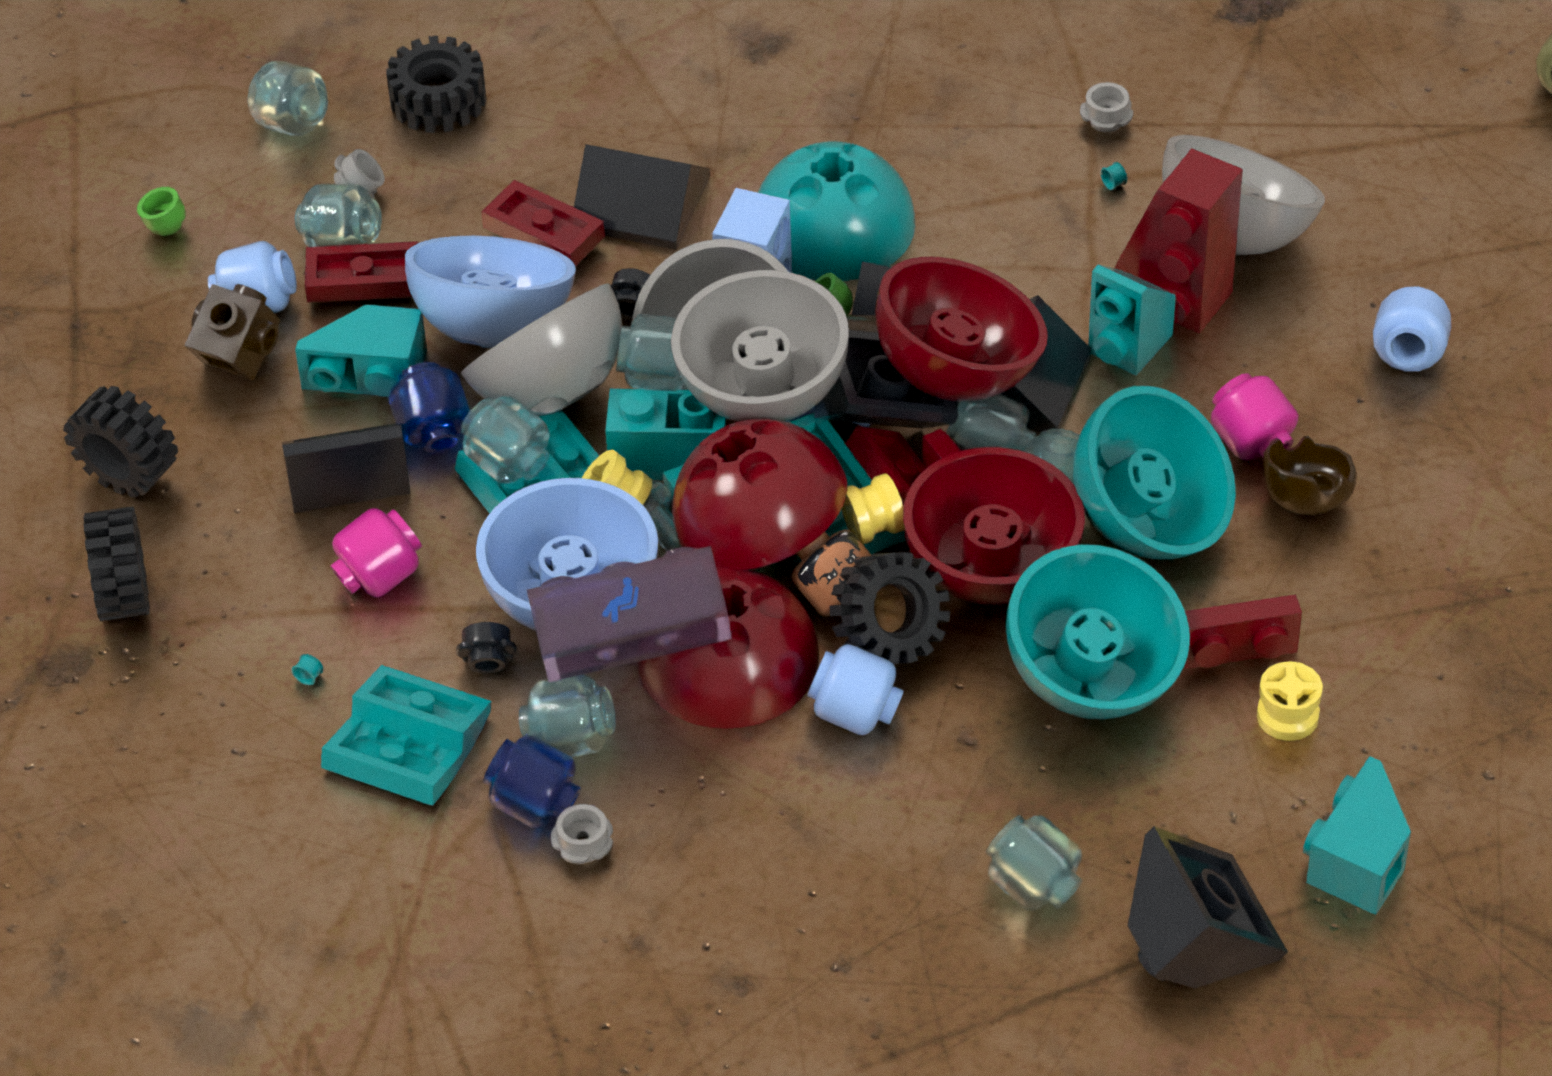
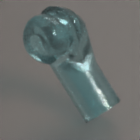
(657, 506)

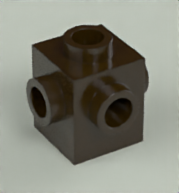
(233, 330)

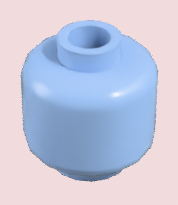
(260, 268)
(1412, 329)
(855, 689)

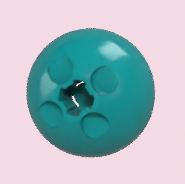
(842, 208)
(1153, 474)
(1096, 631)

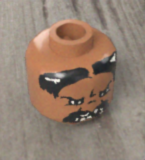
(823, 564)

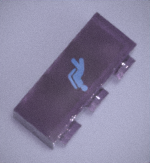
(629, 613)

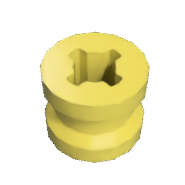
(612, 469)
(873, 509)
(1300, 689)

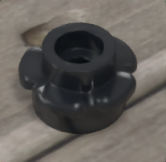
(627, 287)
(486, 647)

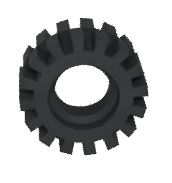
(439, 104)
(120, 441)
(116, 563)
(920, 601)

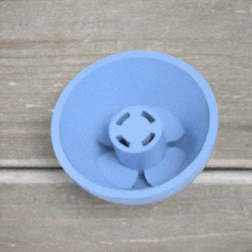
(486, 285)
(559, 531)

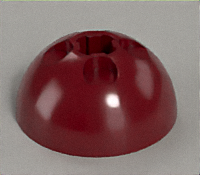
(957, 328)
(757, 493)
(989, 518)
(746, 677)

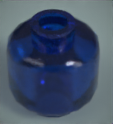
(429, 406)
(531, 781)

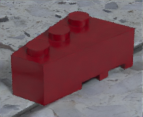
(1190, 237)

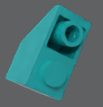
(1128, 318)
(362, 351)
(657, 428)
(1362, 842)

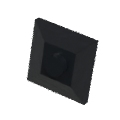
(1197, 913)

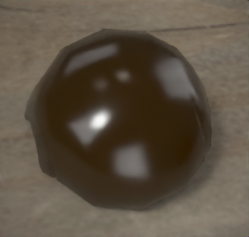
(1308, 476)

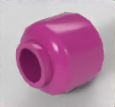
(1252, 414)
(375, 552)

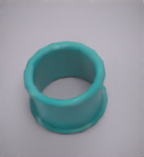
(1114, 176)
(307, 669)

